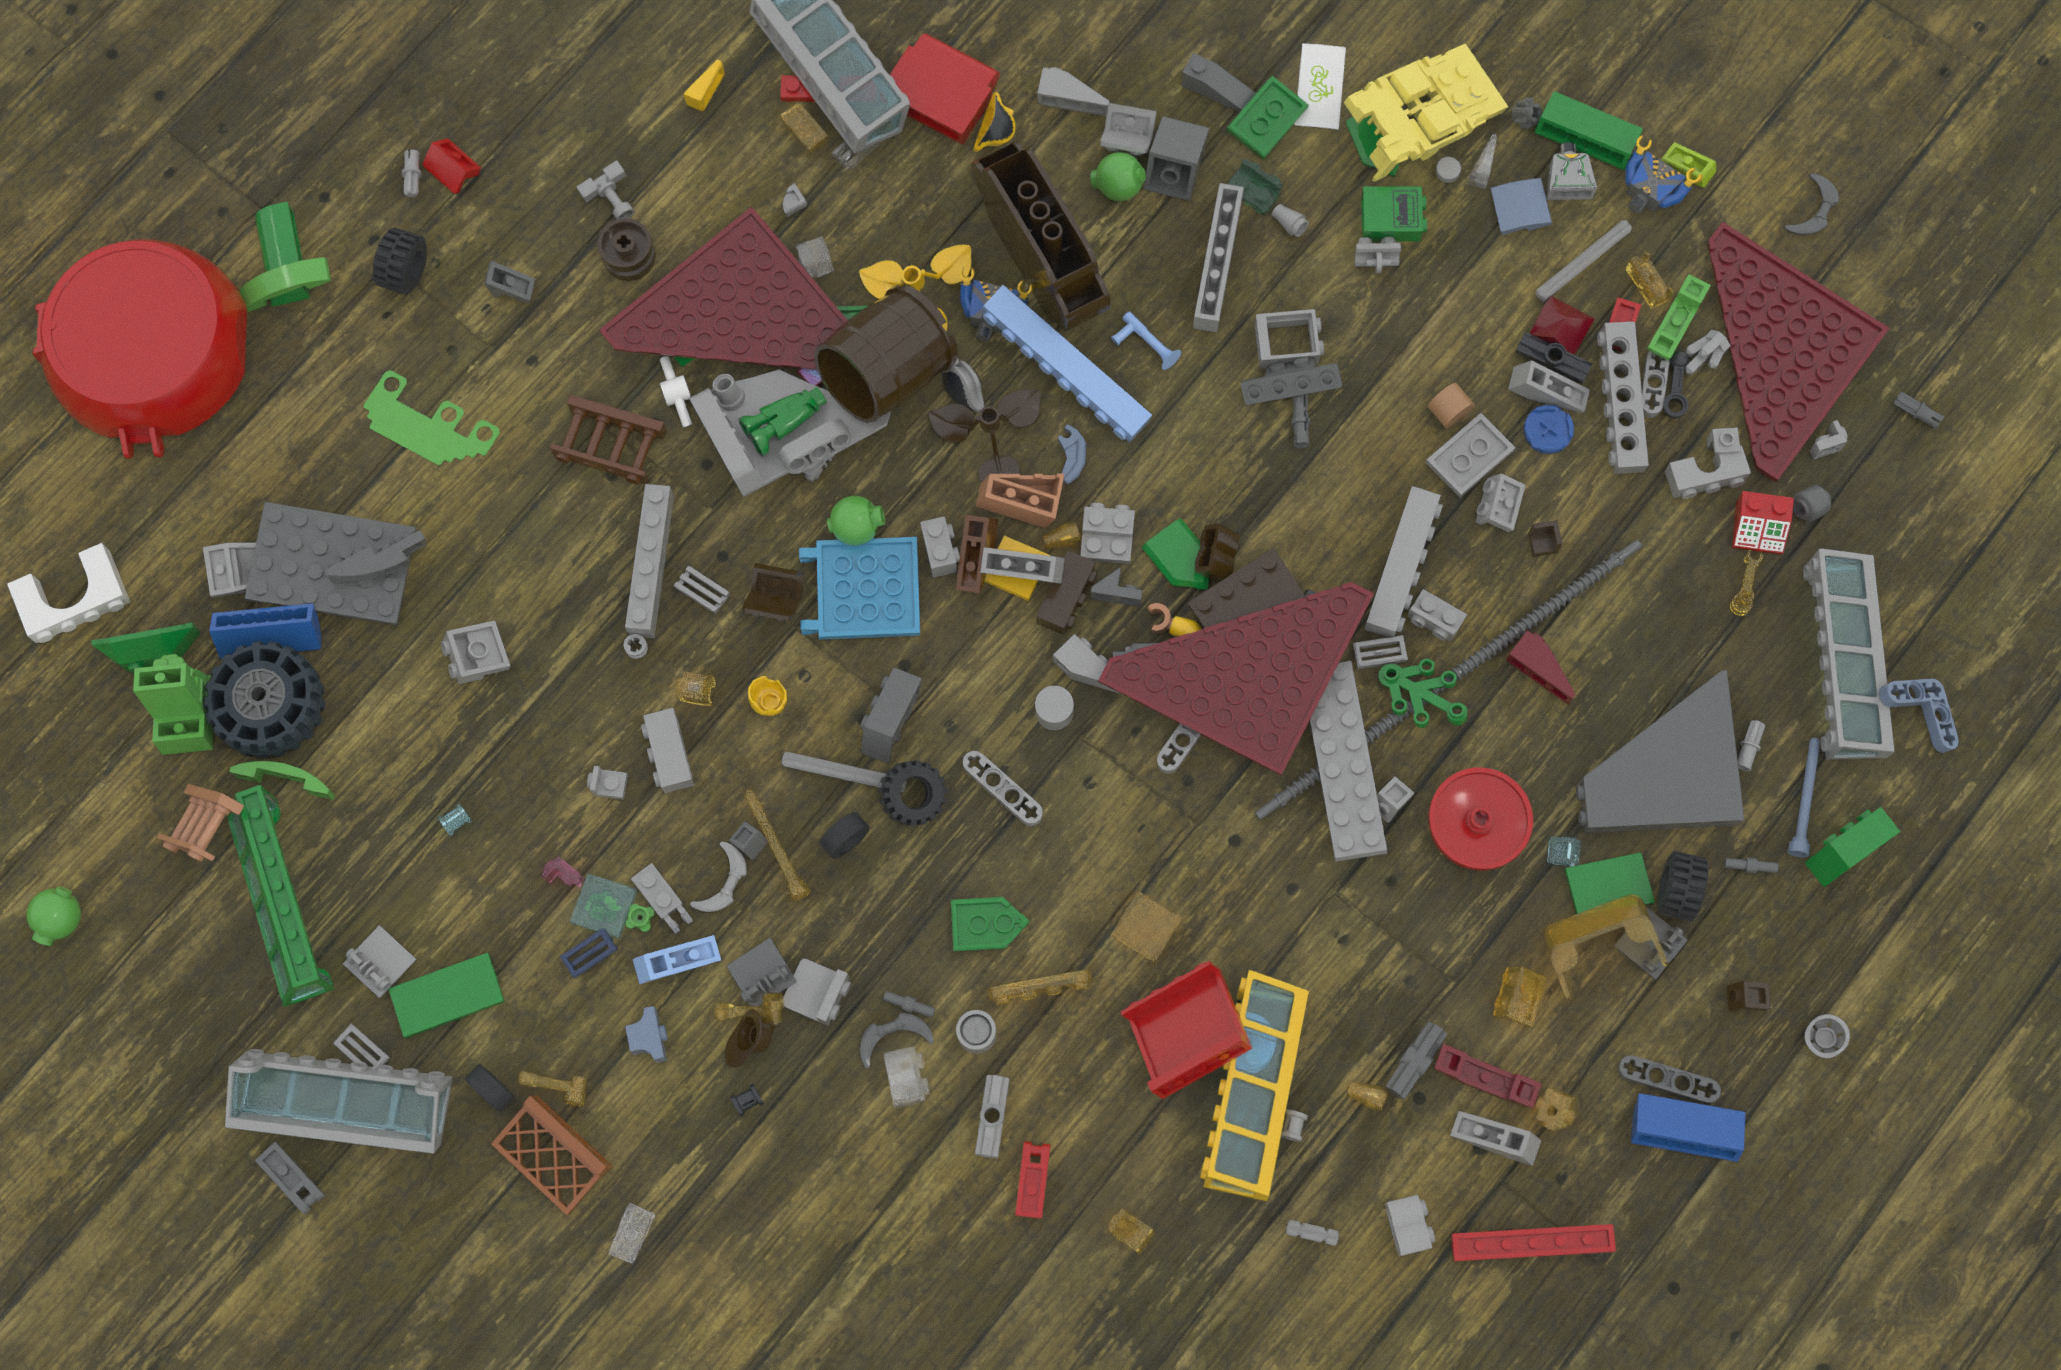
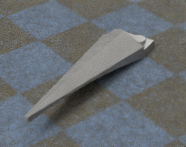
(228, 567)

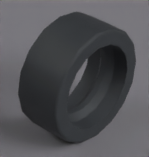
(844, 835)
(489, 1088)

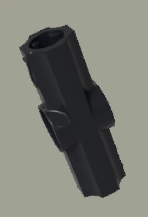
(1539, 350)

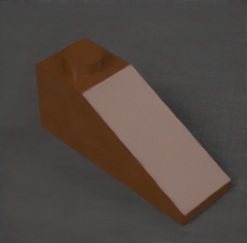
(977, 534)

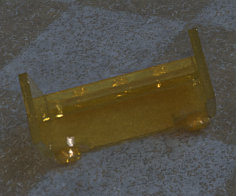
(1624, 911)

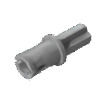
(411, 173)
(1750, 745)

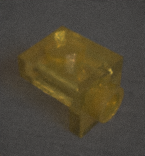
(1130, 1231)

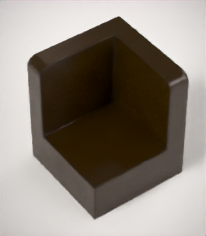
(1545, 538)

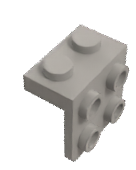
(1128, 129)
(817, 991)

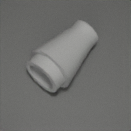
(1292, 221)

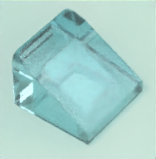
(1564, 851)

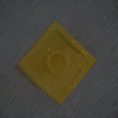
(1146, 927)

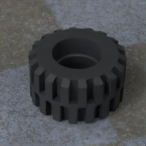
(399, 261)
(933, 793)
(1682, 886)

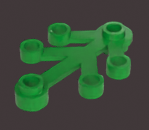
(1420, 691)

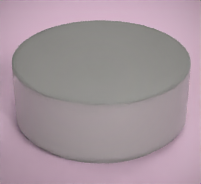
(1448, 169)

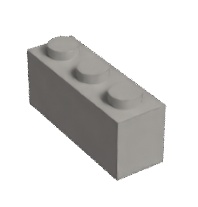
(1022, 565)
(667, 750)

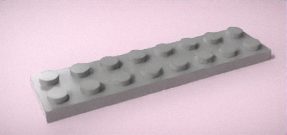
(1346, 770)

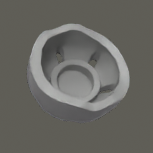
(1825, 1037)

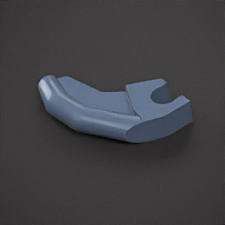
(1075, 453)

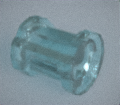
(454, 819)

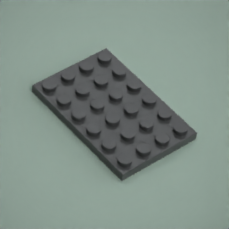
(300, 544)

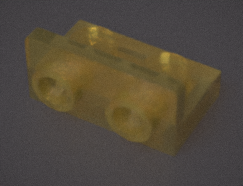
(1519, 995)

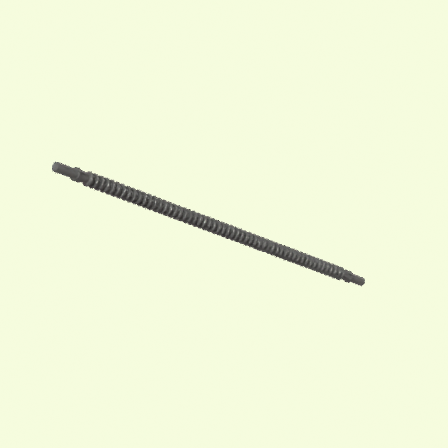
(1616, 559)

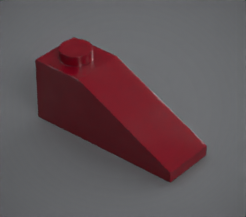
(1537, 661)

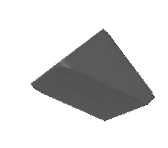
(748, 840)

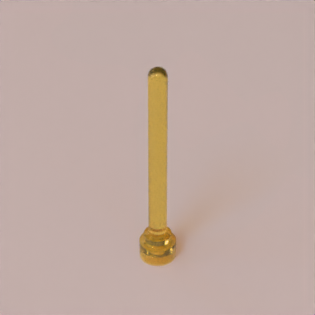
(797, 888)

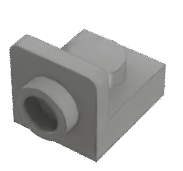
(1724, 441)
(1830, 443)
(607, 783)
(1393, 798)

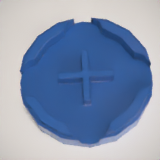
(1548, 429)

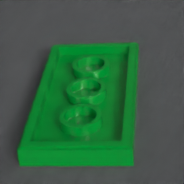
(446, 995)

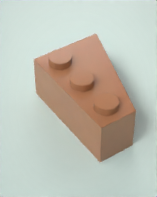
(1022, 497)

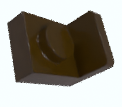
(1748, 996)

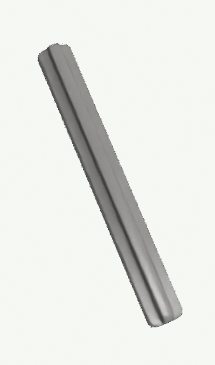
(1583, 260)
(835, 769)

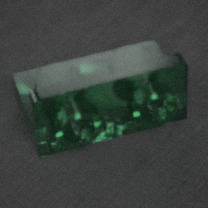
(1259, 189)

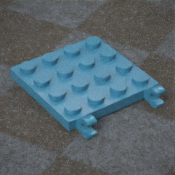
(865, 589)

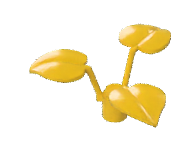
(946, 264)

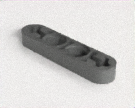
(1668, 1082)

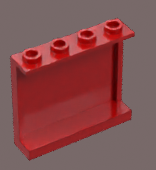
(1187, 1029)

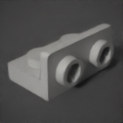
(1500, 502)
(1436, 616)

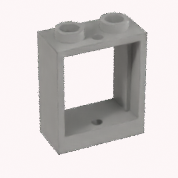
(1287, 319)

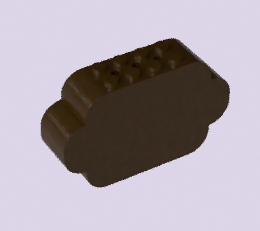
(1041, 235)

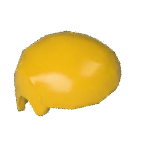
(767, 696)

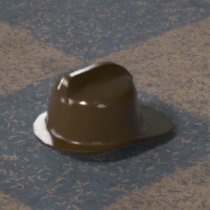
(749, 1037)

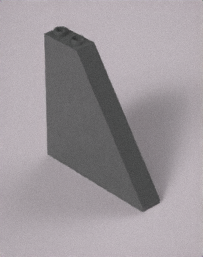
(1672, 772)

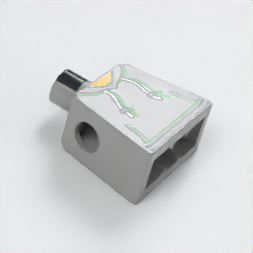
(1570, 175)

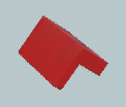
(450, 164)

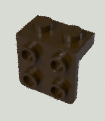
(774, 592)

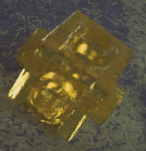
(1564, 1105)

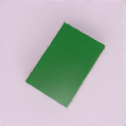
(1267, 117)
(1608, 880)

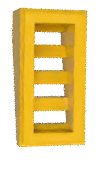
(703, 88)

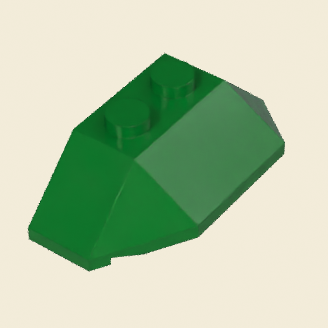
(144, 647)

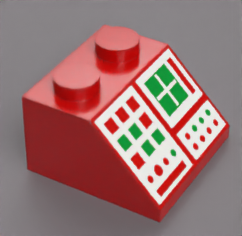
(1762, 522)

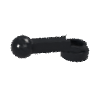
(1678, 363)

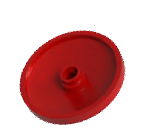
(1480, 819)

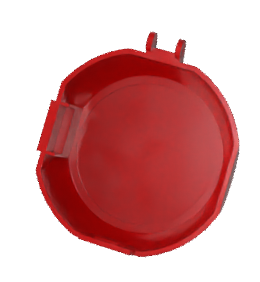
(142, 341)

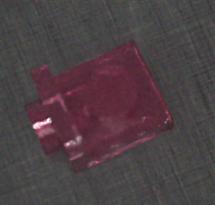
(567, 873)

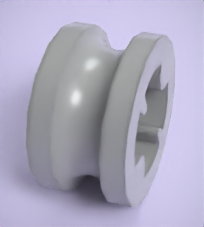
(631, 639)

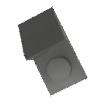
(506, 281)
(1109, 591)

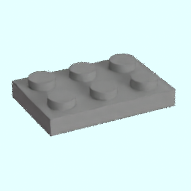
(1470, 455)

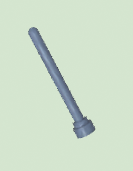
(1799, 845)

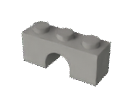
(1688, 480)

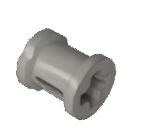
(1293, 1125)

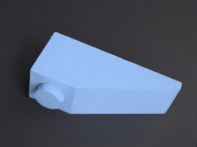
(676, 959)

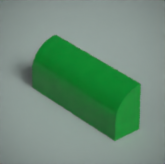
(1589, 129)
(280, 245)

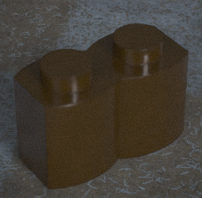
(1217, 552)

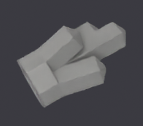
(1708, 347)

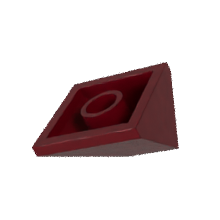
(1562, 325)

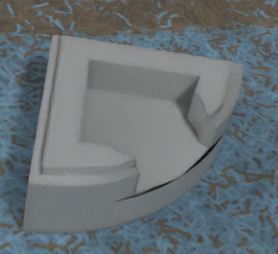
(793, 200)

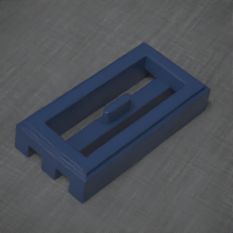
(607, 941)

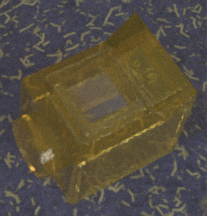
(695, 688)

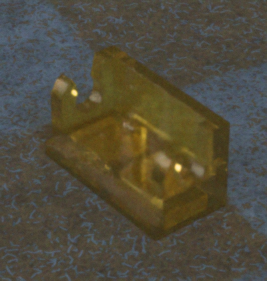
(1649, 280)

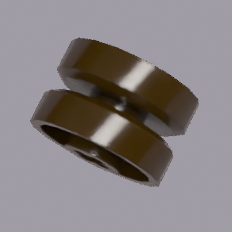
(626, 249)

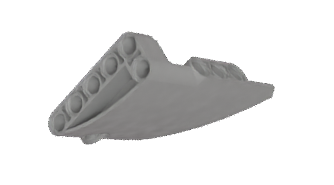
(809, 444)

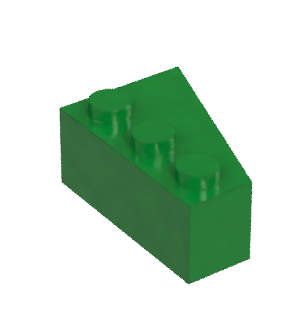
(1852, 846)

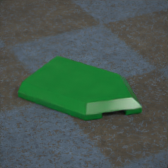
(1366, 140)
(1175, 555)
(985, 923)

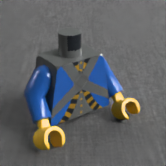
(1654, 182)
(976, 295)

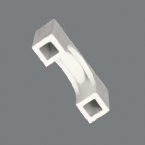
(103, 595)

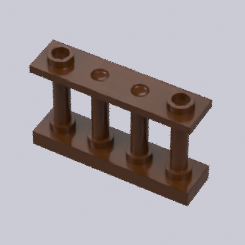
(606, 415)

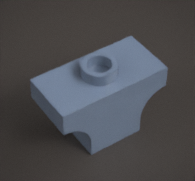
(648, 1036)

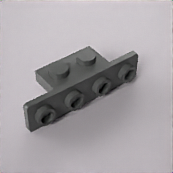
(1291, 380)

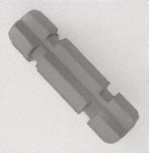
(1312, 1232)

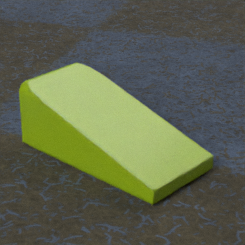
(1683, 159)

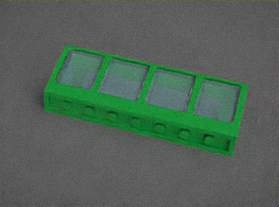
(275, 898)

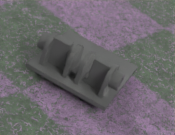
(1646, 954)
(761, 972)

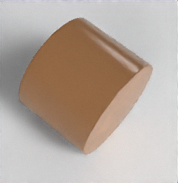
(1451, 405)

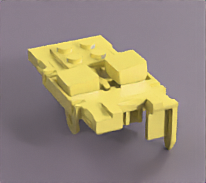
(1459, 102)

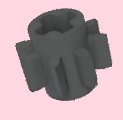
(1526, 113)

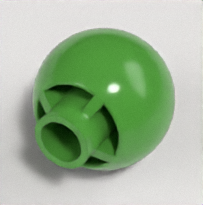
(1118, 176)
(855, 520)
(53, 915)

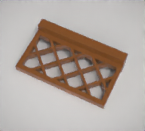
(561, 1133)

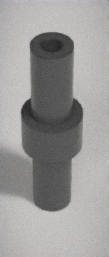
(1751, 865)
(909, 1004)

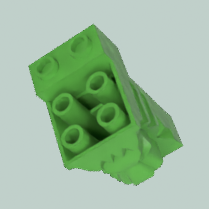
(174, 699)

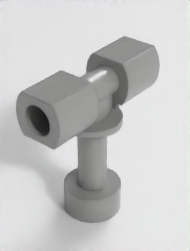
(605, 187)

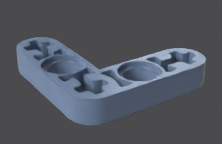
(1930, 702)

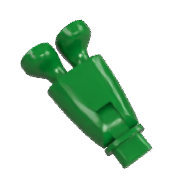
(781, 418)

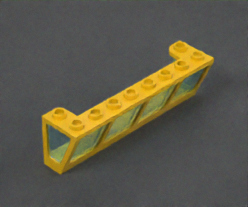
(1256, 1089)

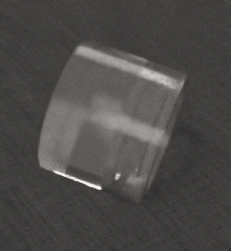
(814, 257)

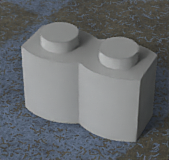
(1409, 1225)

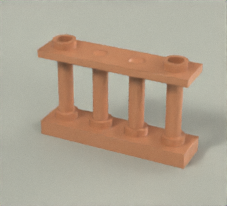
(200, 822)

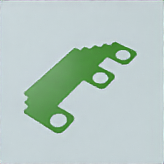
(424, 436)

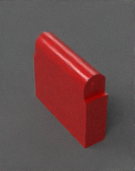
(944, 87)

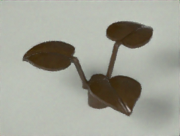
(955, 420)

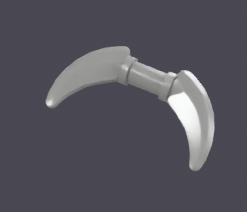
(724, 897)

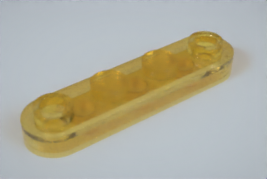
(1028, 989)

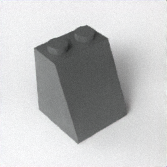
(1175, 158)

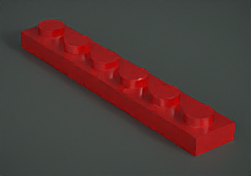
(1533, 1242)

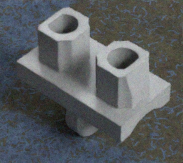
(1377, 254)

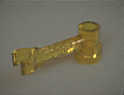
(1743, 601)
(771, 1008)
(574, 1089)

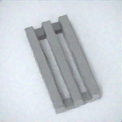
(692, 572)
(1381, 661)
(345, 1036)

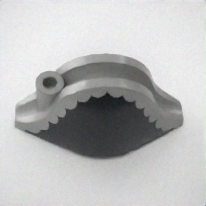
(964, 385)

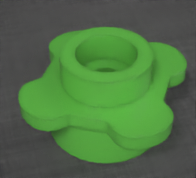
(635, 911)

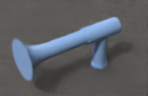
(1133, 324)

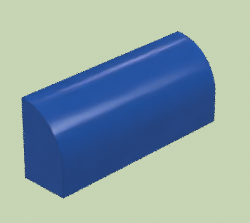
(288, 625)
(1688, 1127)

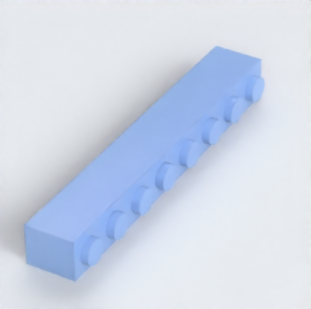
(1066, 364)

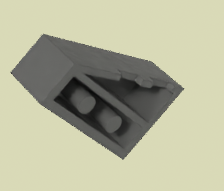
(889, 714)

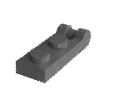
(289, 1177)

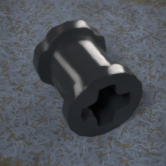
(747, 1100)

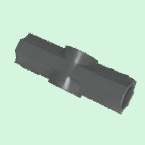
(1416, 1060)

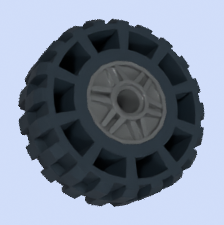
(264, 700)

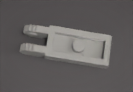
(660, 895)

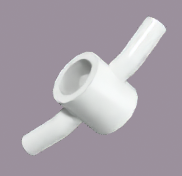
(675, 391)

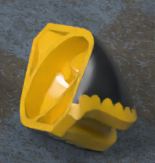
(997, 125)

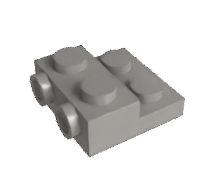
(1107, 533)
(474, 652)

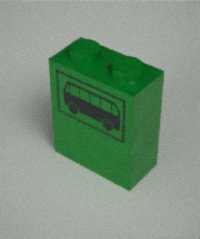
(1393, 213)

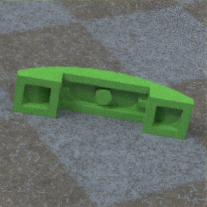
(283, 280)
(1678, 317)
(255, 770)

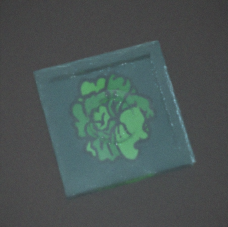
(603, 905)

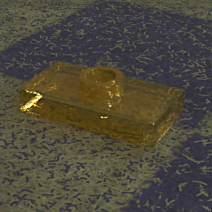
(804, 127)

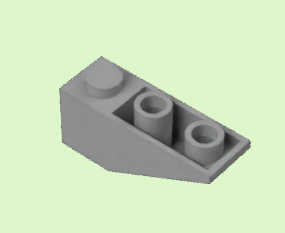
(1080, 662)

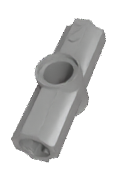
(990, 1133)

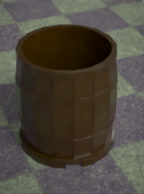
(885, 354)

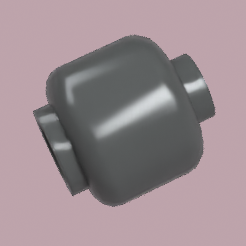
(1811, 503)

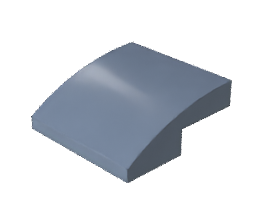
(1521, 205)

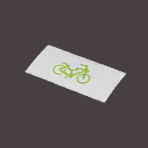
(1321, 85)

